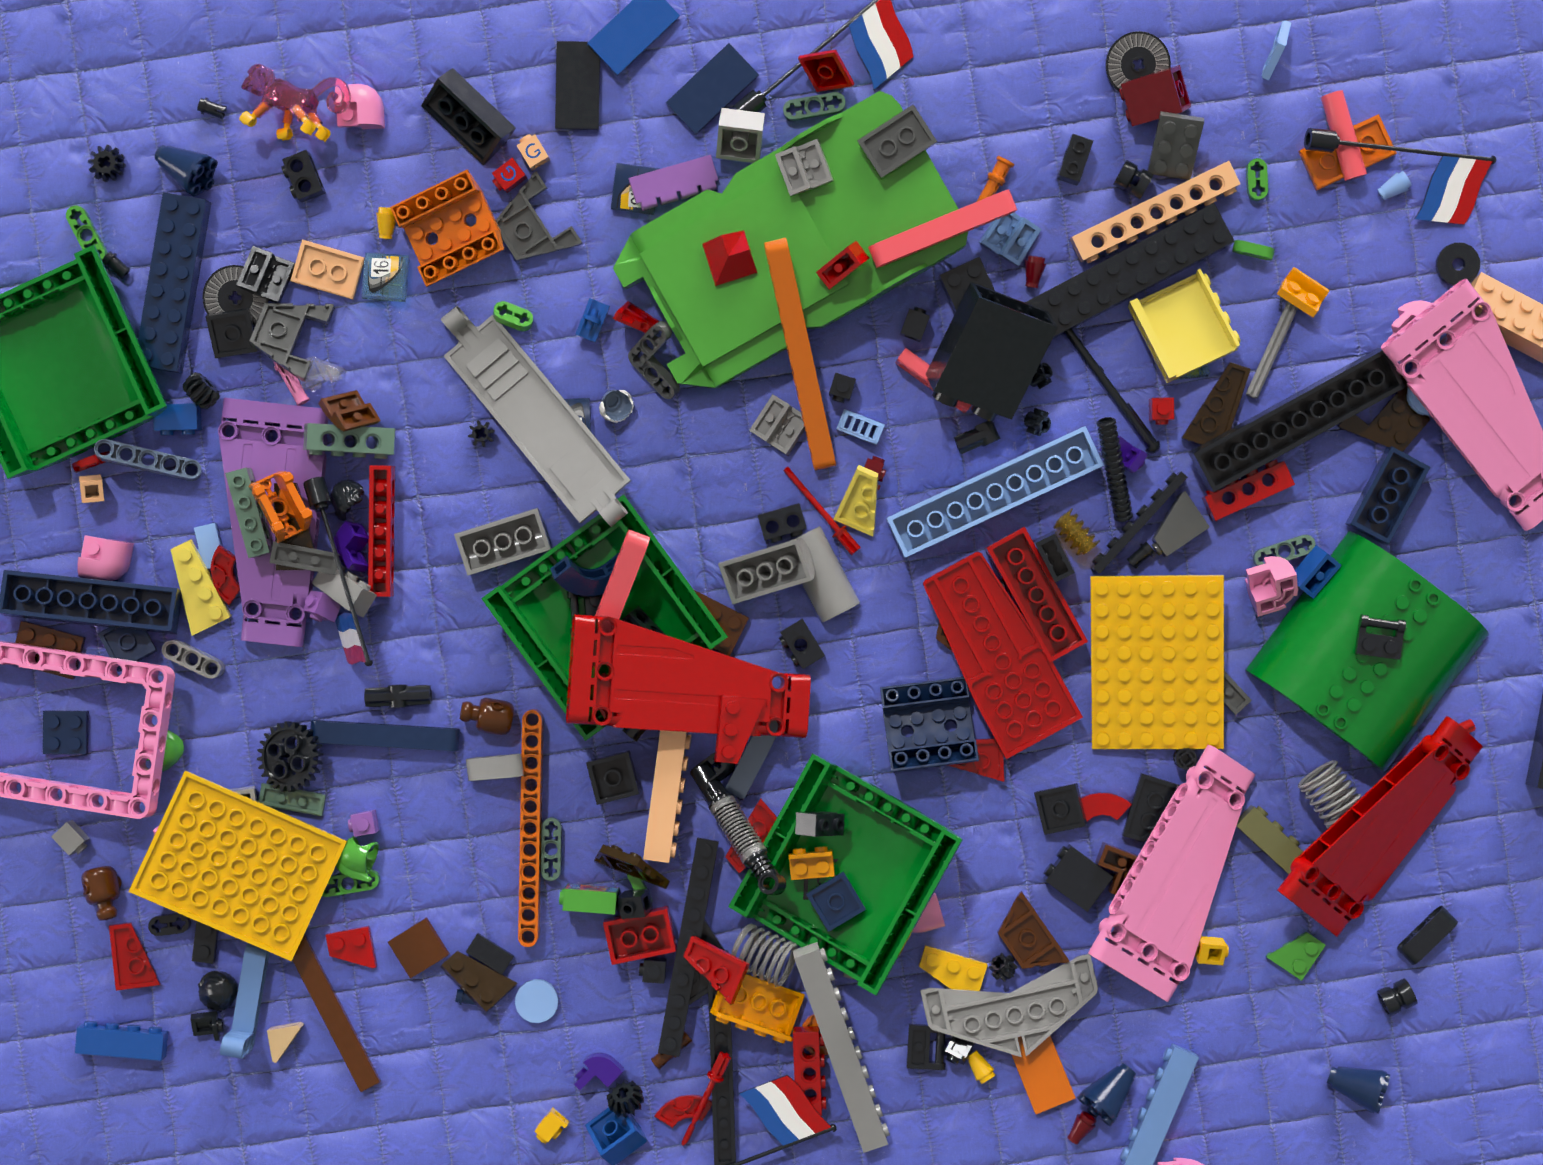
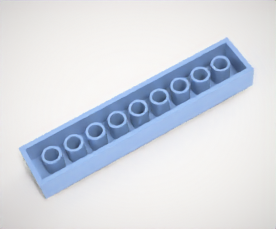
(994, 491)

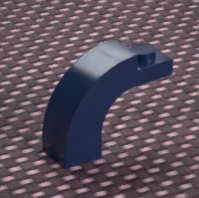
(580, 580)

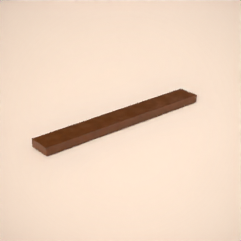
(334, 1016)

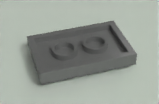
(897, 141)
(1175, 145)

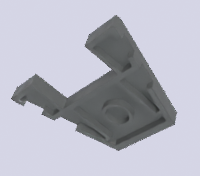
(523, 228)
(279, 331)

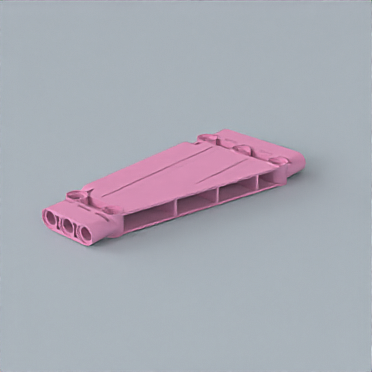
(1475, 396)
(1175, 878)

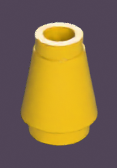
(386, 222)
(980, 1067)

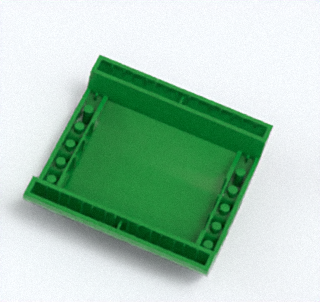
(68, 367)
(538, 614)
(1359, 697)
(887, 854)

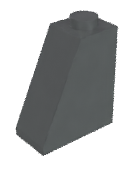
(1179, 526)

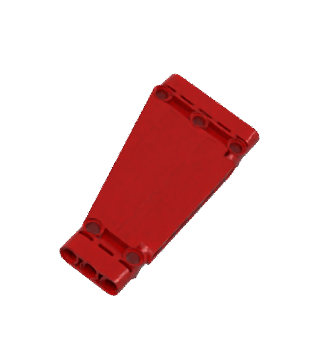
(671, 683)
(1379, 830)

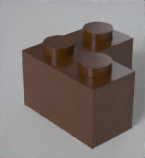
(1116, 860)

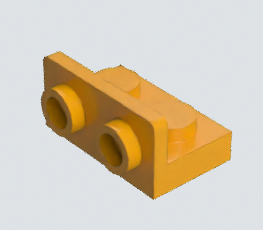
(1302, 292)
(811, 864)

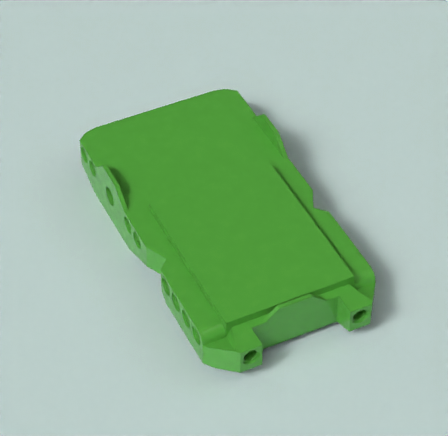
(739, 322)

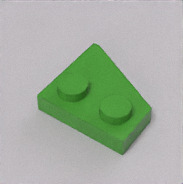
(1298, 955)

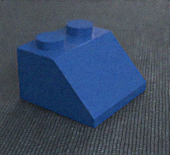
(615, 1135)

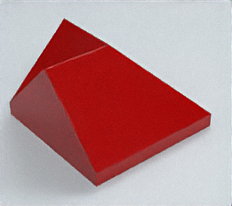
(826, 70)
(729, 257)

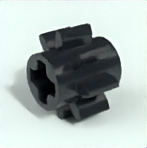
(1042, 376)
(1037, 422)
(480, 427)
(1003, 967)

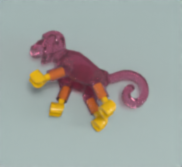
(292, 101)

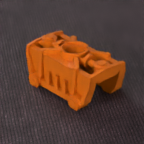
(291, 502)

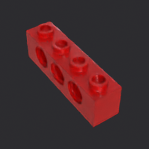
(1280, 481)
(809, 1037)

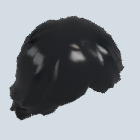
(344, 495)
(217, 990)

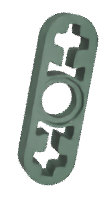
(797, 104)
(1297, 540)
(546, 832)

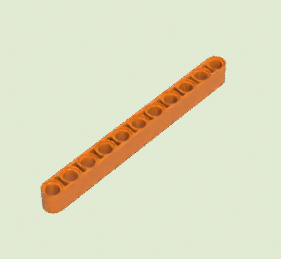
(800, 353)
(530, 838)

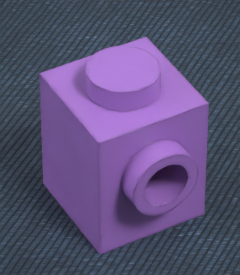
(321, 607)
(363, 823)

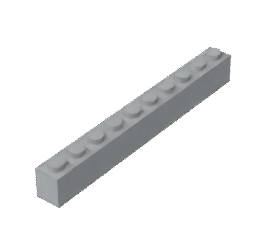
(840, 1047)

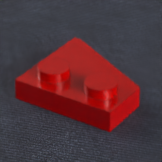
(635, 317)
(352, 946)

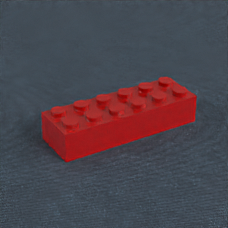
(1036, 594)

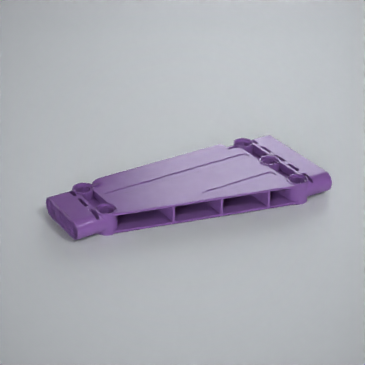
(259, 581)

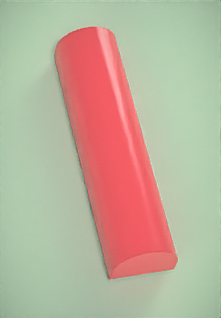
(1340, 121)
(917, 368)

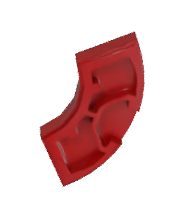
(223, 574)
(1104, 804)
(681, 1108)

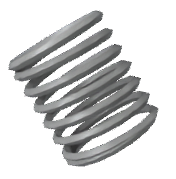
(1337, 791)
(764, 943)

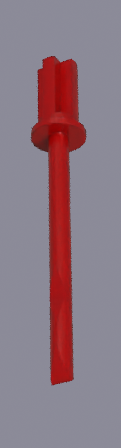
(841, 533)
(714, 1075)

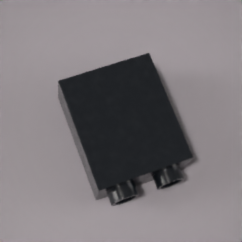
(990, 352)

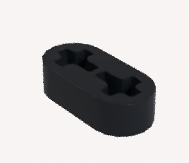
(169, 929)

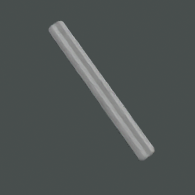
(1271, 350)

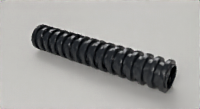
(1115, 469)

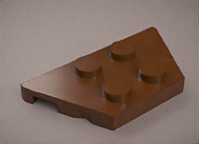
(1029, 937)

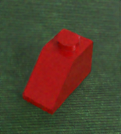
(842, 265)

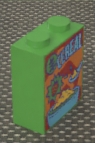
(589, 898)

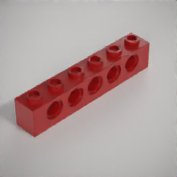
(381, 530)

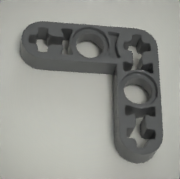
(648, 360)

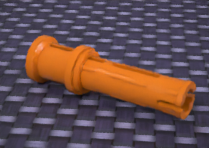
(996, 177)

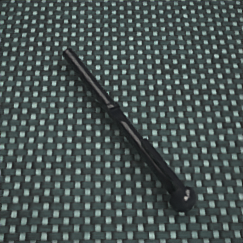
(1127, 410)

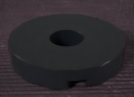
(1466, 254)

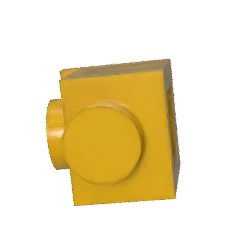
(1211, 951)
(551, 1126)

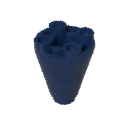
(188, 168)
(1360, 1085)
(1108, 1093)

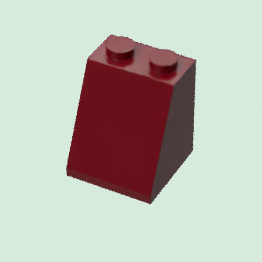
(1155, 93)

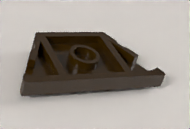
(630, 864)

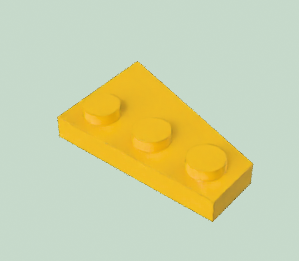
(952, 969)

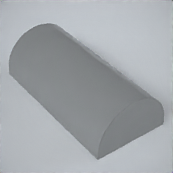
(503, 541)
(767, 570)
(830, 589)

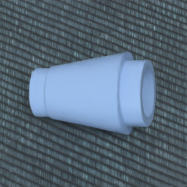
(1395, 185)

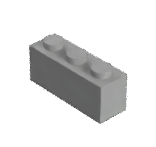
(360, 591)

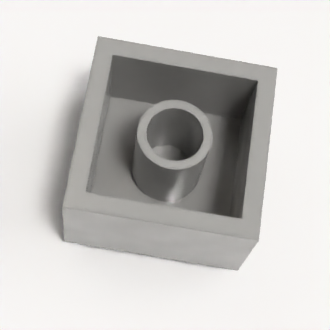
(740, 135)

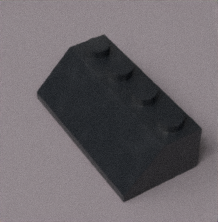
(467, 116)

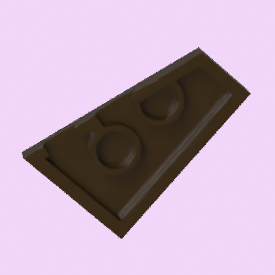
(478, 981)

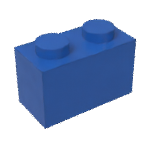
(178, 418)
(1316, 571)

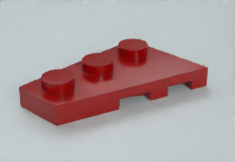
(735, 726)
(761, 820)
(129, 959)

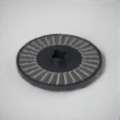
(1131, 48)
(222, 286)

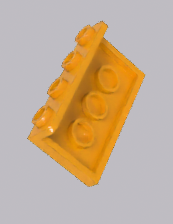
(761, 1008)

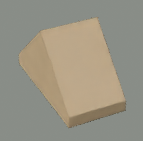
(281, 1037)

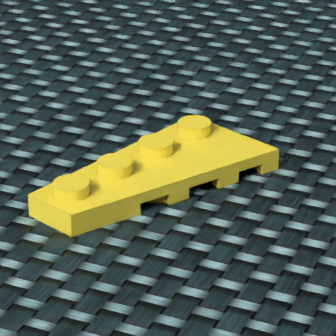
(199, 595)

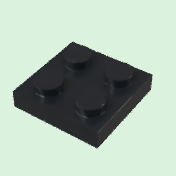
(231, 332)
(1060, 808)

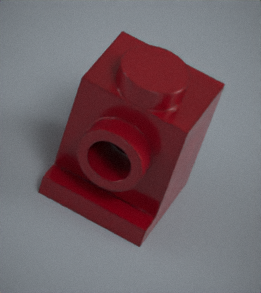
(876, 464)

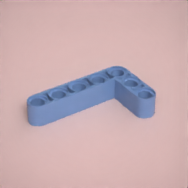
(242, 1036)

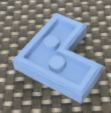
(1277, 49)
(208, 541)

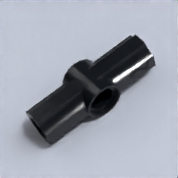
(398, 696)

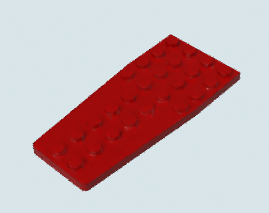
(999, 656)

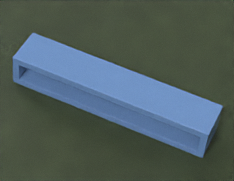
(1160, 1106)

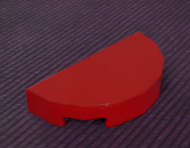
(88, 462)

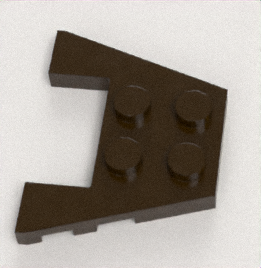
(1393, 426)

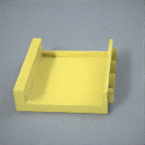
(1184, 326)

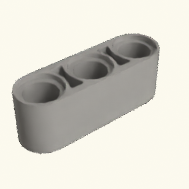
(184, 653)
(494, 767)

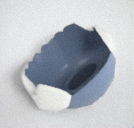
(616, 405)

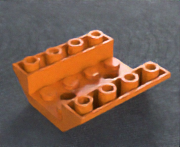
(444, 212)

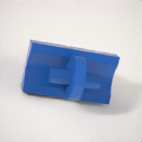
(592, 320)

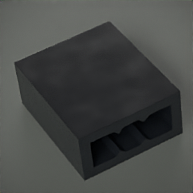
(1054, 556)
(1077, 877)

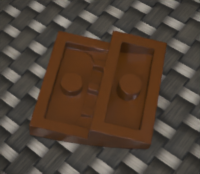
(348, 411)
(418, 947)

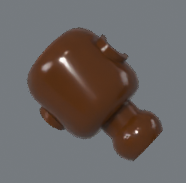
(491, 715)
(101, 888)

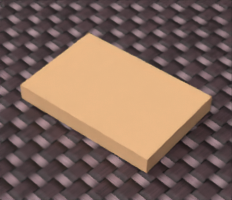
(327, 269)

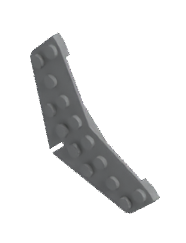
(1027, 1012)

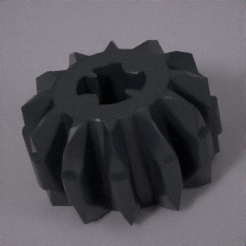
(102, 170)
(201, 390)
(625, 1098)

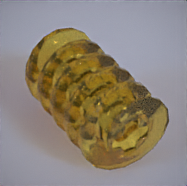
(1075, 533)

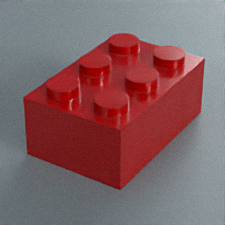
(640, 937)

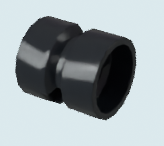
(1127, 174)
(1399, 996)

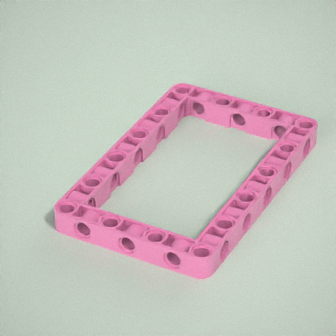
(151, 740)

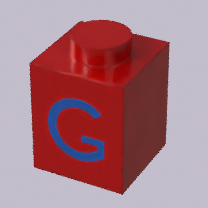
(508, 176)

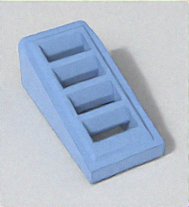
(879, 427)

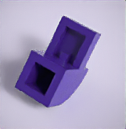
(1132, 457)
(349, 543)
(602, 1066)

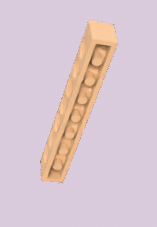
(1223, 174)

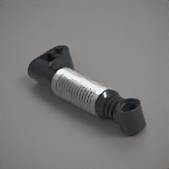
(724, 807)

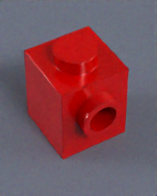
(1161, 410)

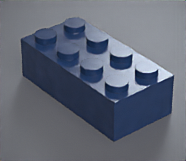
(1387, 495)

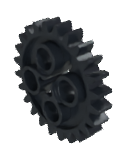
(290, 756)

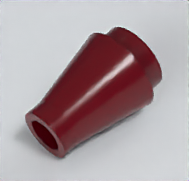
(1034, 269)
(1082, 1126)

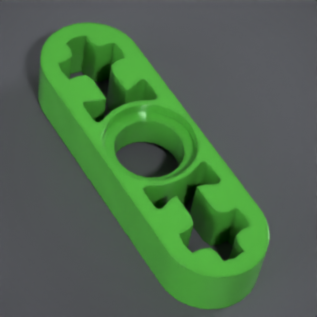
(85, 218)
(364, 886)

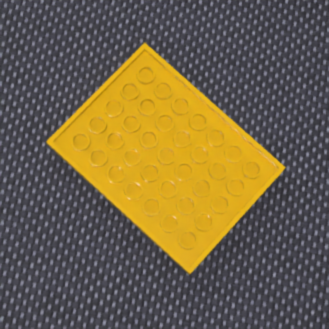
(1157, 661)
(237, 865)

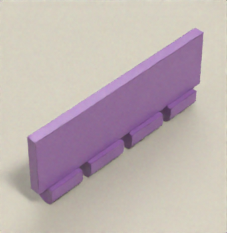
(672, 179)

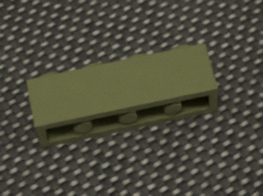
(1269, 837)

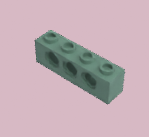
(383, 436)
(249, 513)

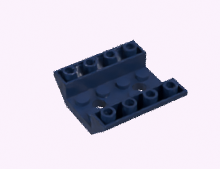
(926, 710)

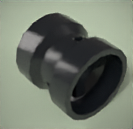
(1181, 757)

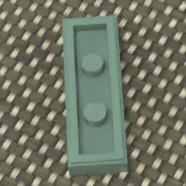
(298, 801)

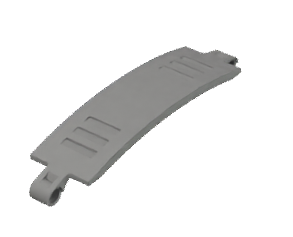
(536, 417)

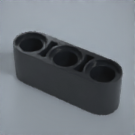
(1427, 935)

